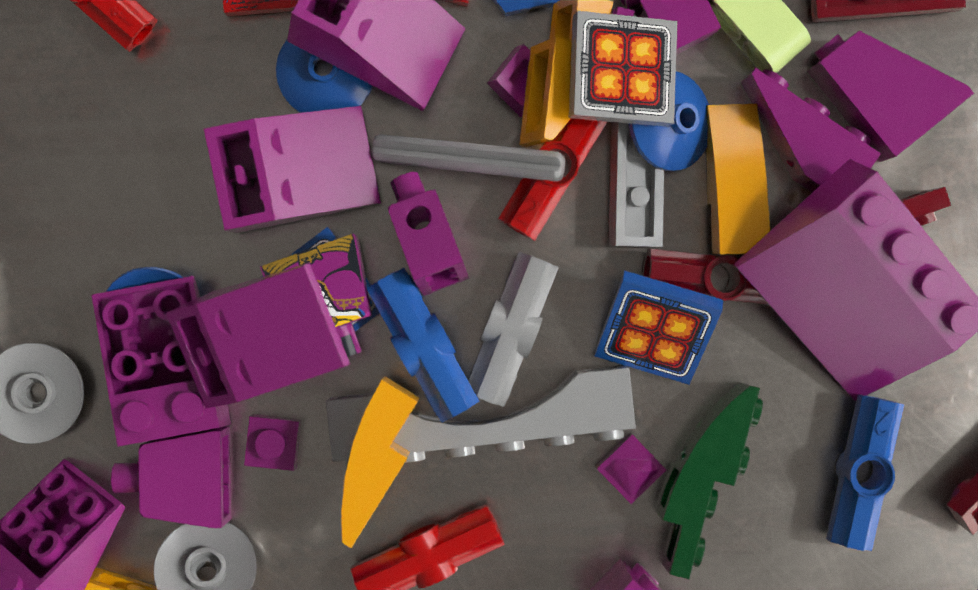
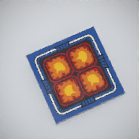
(658, 327)

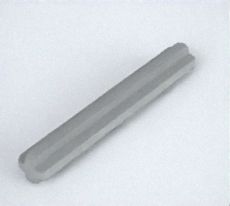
(469, 157)

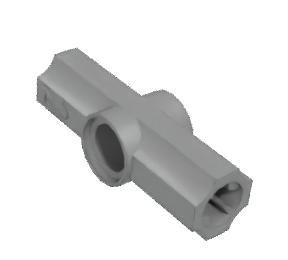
(511, 328)

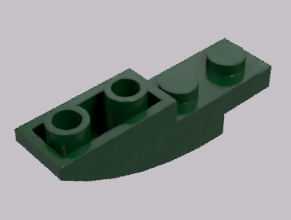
(709, 455)

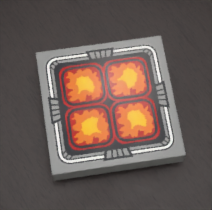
(623, 69)

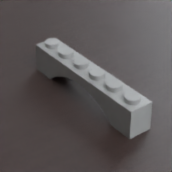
(584, 403)

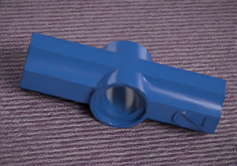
(422, 345)
(859, 504)

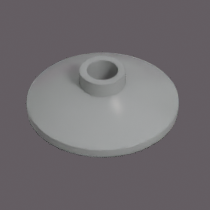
(20, 414)
(197, 547)

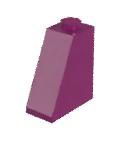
(885, 91)

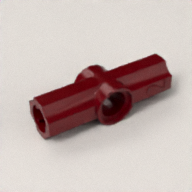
(694, 273)

